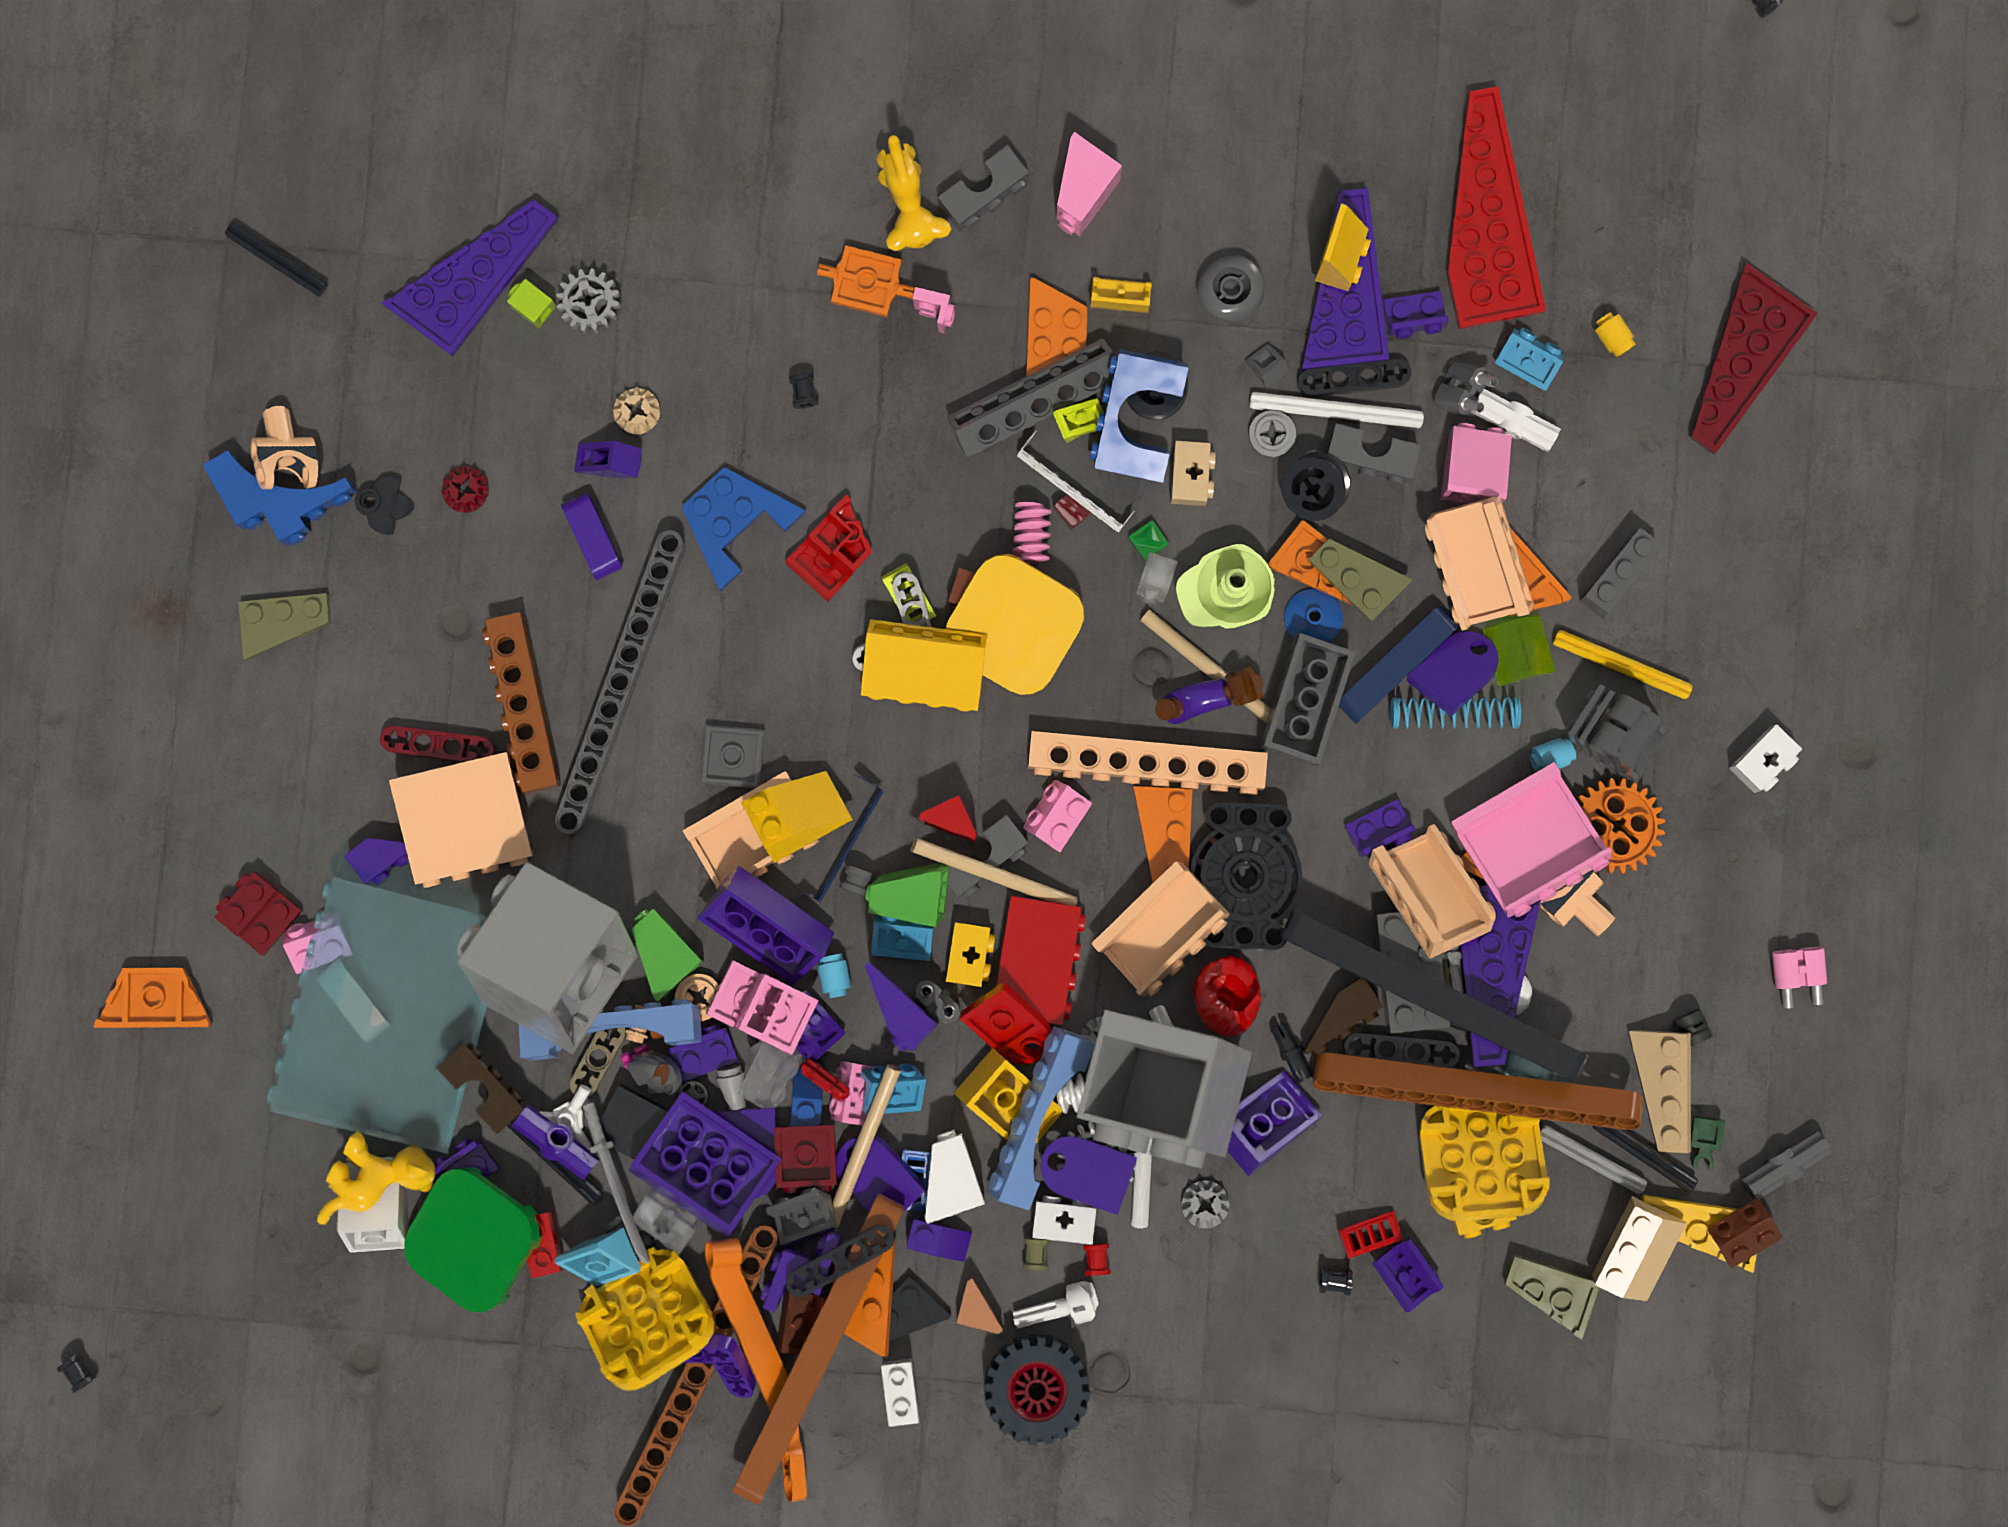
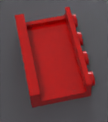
(1040, 954)

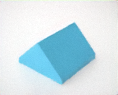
(601, 1258)

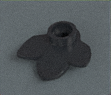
(388, 504)

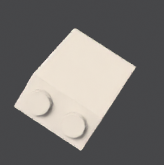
(952, 1178)
(379, 1227)

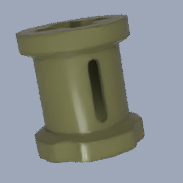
(1036, 1253)

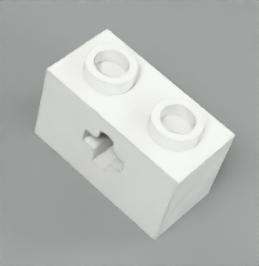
(1750, 765)
(1048, 1228)
(900, 1392)

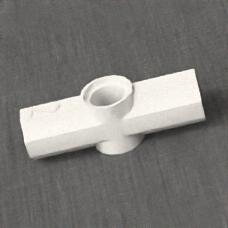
(1517, 420)

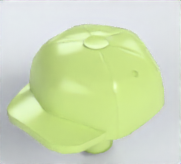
(1226, 588)

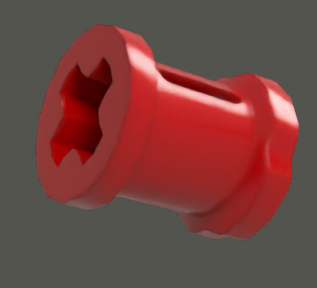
(1096, 1259)

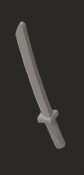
(602, 1147)

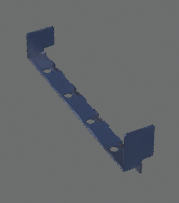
(850, 842)

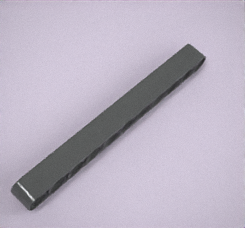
(619, 667)

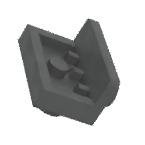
(803, 1216)

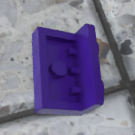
(1407, 1274)

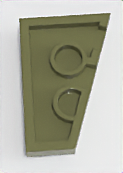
(1358, 578)
(275, 621)
(1557, 1292)

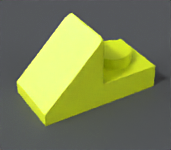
(1078, 419)

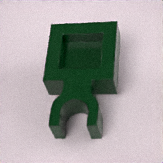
(1707, 1136)

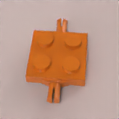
(866, 281)

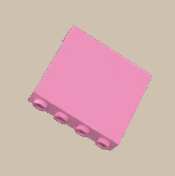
(1531, 841)

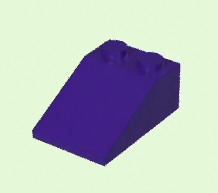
(1269, 1122)

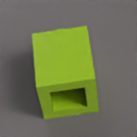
(530, 303)

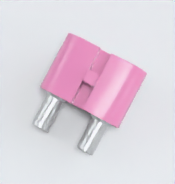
(1799, 969)

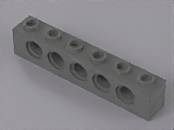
(1020, 398)

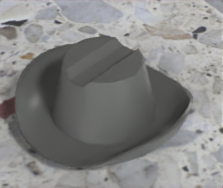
(1231, 288)

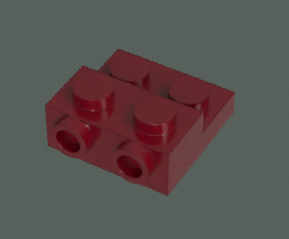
(257, 912)
(806, 1157)

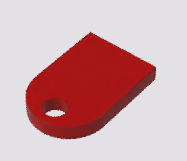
(1007, 1024)

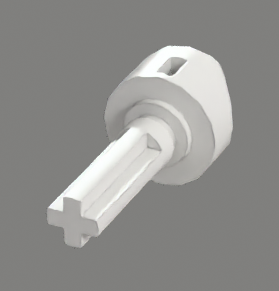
(1080, 1303)

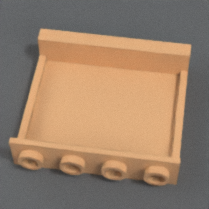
(461, 819)

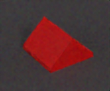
(950, 818)

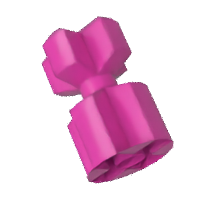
(628, 1057)

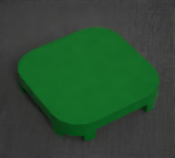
(471, 1239)

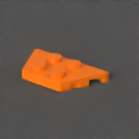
(1055, 326)
(1542, 585)
(153, 1000)
(873, 1313)

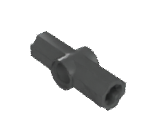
(1786, 1165)

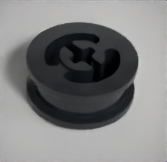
(1171, 404)
(1302, 499)

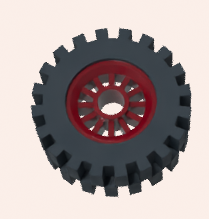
(1036, 1353)

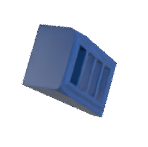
(921, 1156)

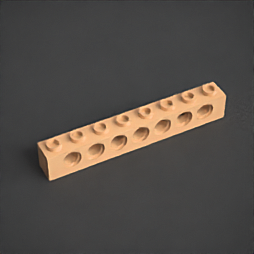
(1253, 763)

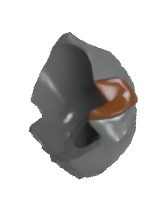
(657, 1071)

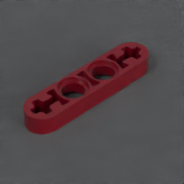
(438, 742)

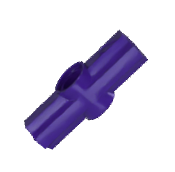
(542, 1130)

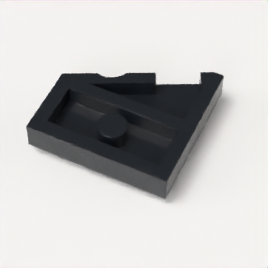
(914, 1309)

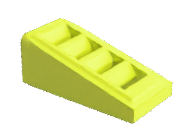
(888, 578)

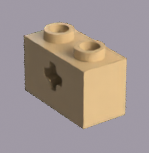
(1183, 488)

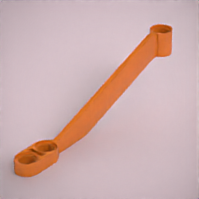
(724, 1266)

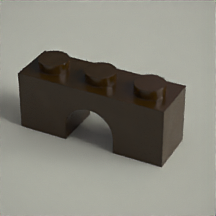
(499, 1104)

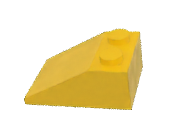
(1343, 250)
(796, 813)
(996, 1094)

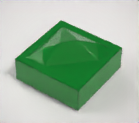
(1148, 540)

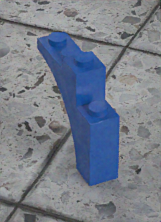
(282, 507)

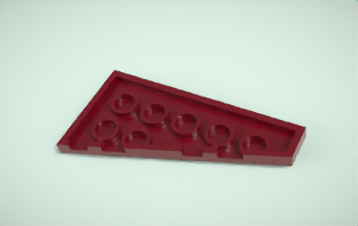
(1754, 343)

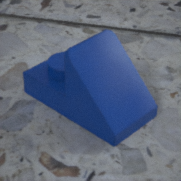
(806, 1102)

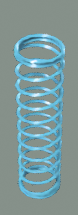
(1515, 706)

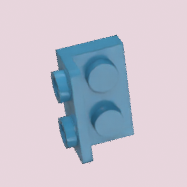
(1530, 358)
(901, 939)
(906, 1094)

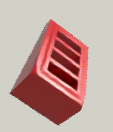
(1346, 1241)

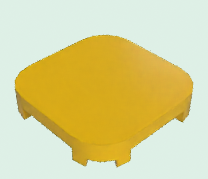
(1026, 621)
(1482, 1164)
(646, 1321)

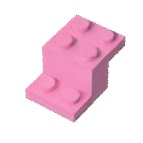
(761, 1007)

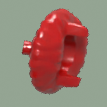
(1227, 995)

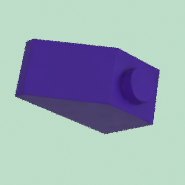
(608, 459)
(938, 1240)

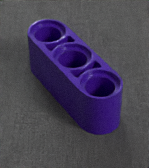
(591, 536)

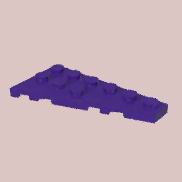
(466, 285)
(1350, 323)
(1496, 970)

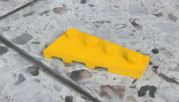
(1698, 1219)

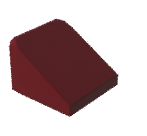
(1071, 511)

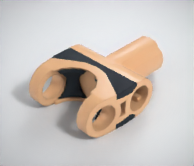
(283, 451)
(1579, 902)

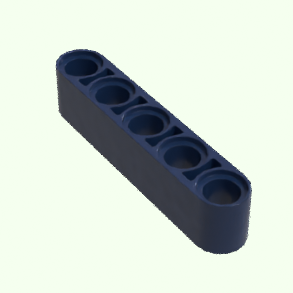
(1397, 664)

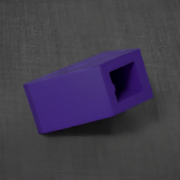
(375, 859)

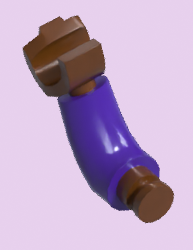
(1205, 696)

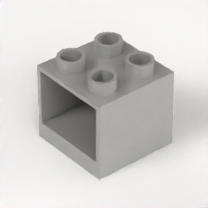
(547, 956)
(1163, 1087)

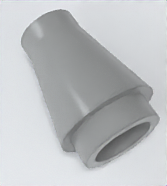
(730, 1081)

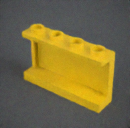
(923, 665)

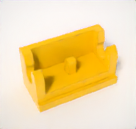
(1120, 295)

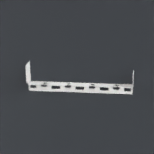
(1064, 486)

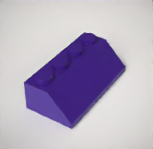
(766, 925)

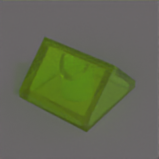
(1521, 650)

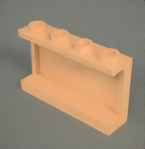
(1479, 562)
(730, 839)
(1433, 892)
(1162, 929)

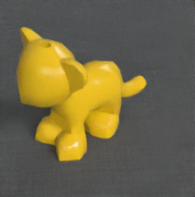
(901, 175)
(409, 1168)

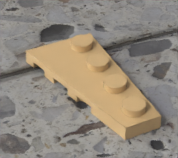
(1666, 1083)

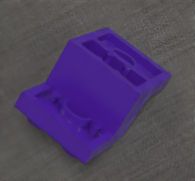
(791, 1259)

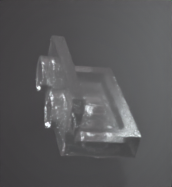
(769, 1076)

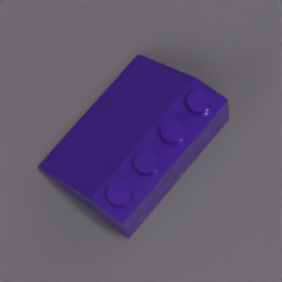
(902, 1015)
(704, 1164)

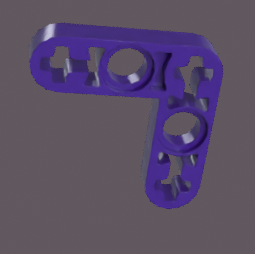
(729, 1363)

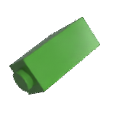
(911, 894)
(663, 953)

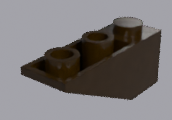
(1348, 1007)

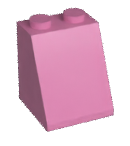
(1085, 184)
(1476, 464)

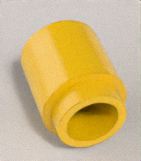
(1615, 334)

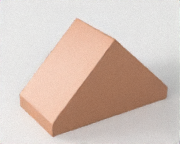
(976, 1310)

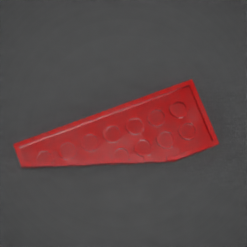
(1491, 247)

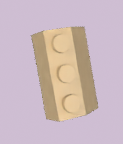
(1638, 1251)

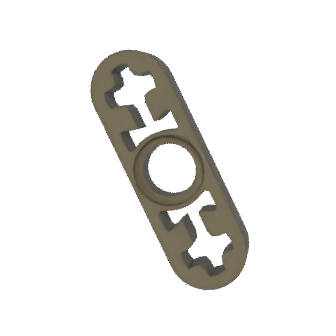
(594, 1081)

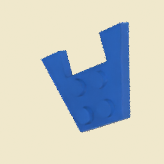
(725, 510)

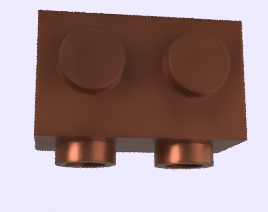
(1745, 1233)
(797, 1321)

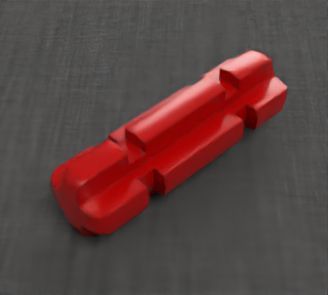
(825, 1080)

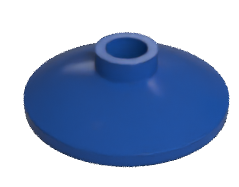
(1309, 600)

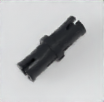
(1291, 1053)

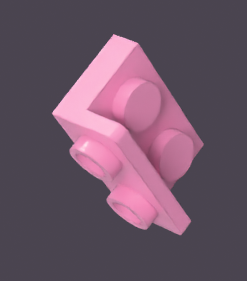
(932, 303)
(850, 1109)

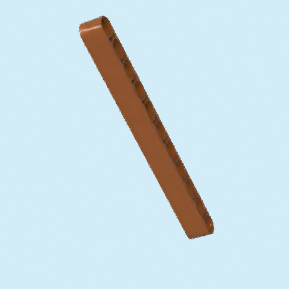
(1478, 1091)
(814, 1358)
(688, 1386)

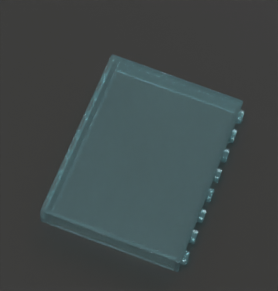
(382, 1077)

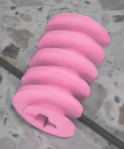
(1031, 532)

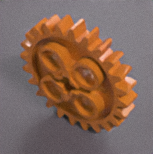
(1631, 804)

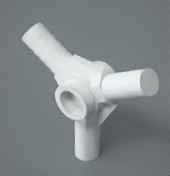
(571, 1115)

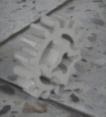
(599, 299)

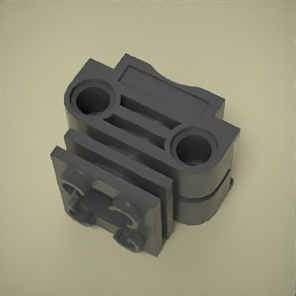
(1617, 733)

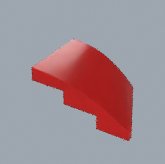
(831, 551)

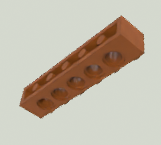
(545, 774)

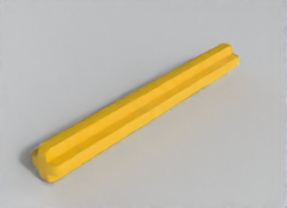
(1622, 664)

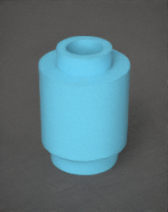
(1556, 751)
(834, 975)

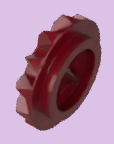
(468, 502)

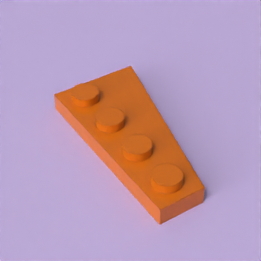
(1293, 560)

